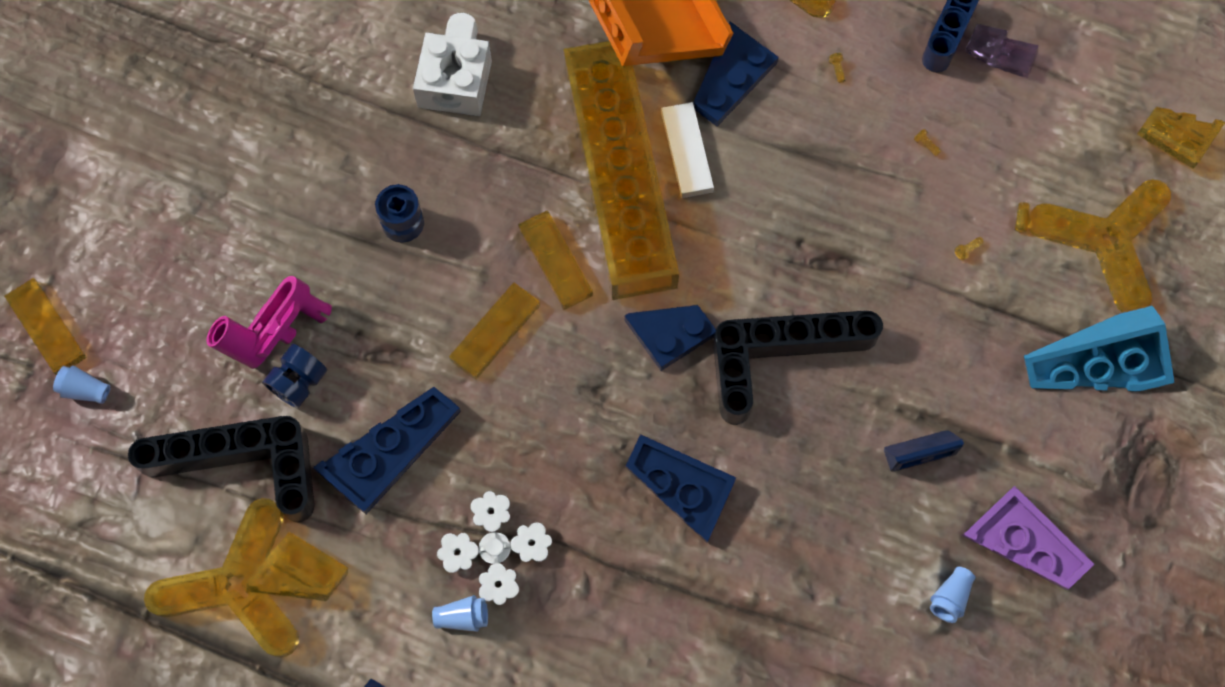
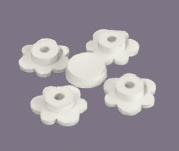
(494, 548)

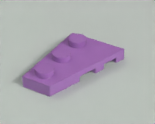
(1029, 539)

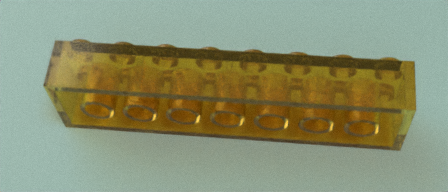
(620, 172)

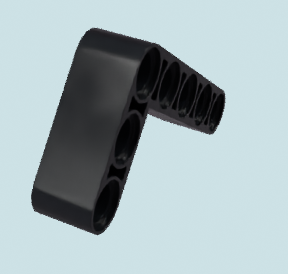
(782, 345)
(236, 452)

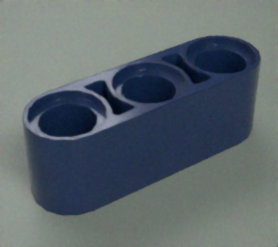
(946, 38)

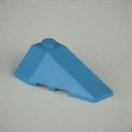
(1118, 352)

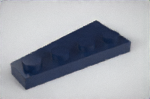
(378, 460)

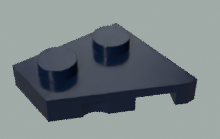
(670, 332)

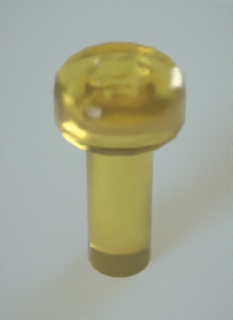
(836, 59)
(921, 136)
(962, 251)

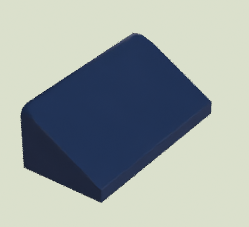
(922, 450)

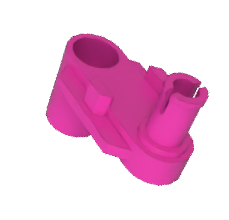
(270, 325)

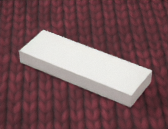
(687, 150)

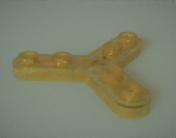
(1087, 231)
(210, 587)

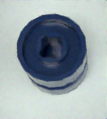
(399, 213)
(303, 367)

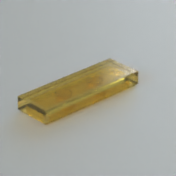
(555, 260)
(45, 326)
(494, 331)

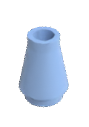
(79, 385)
(952, 597)
(464, 614)

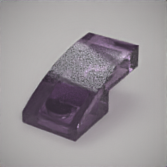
(997, 50)

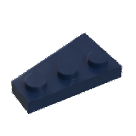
(733, 76)
(682, 483)

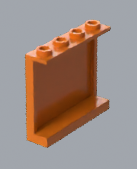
(663, 29)

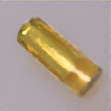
(1022, 217)

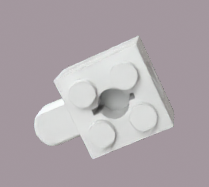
(453, 69)

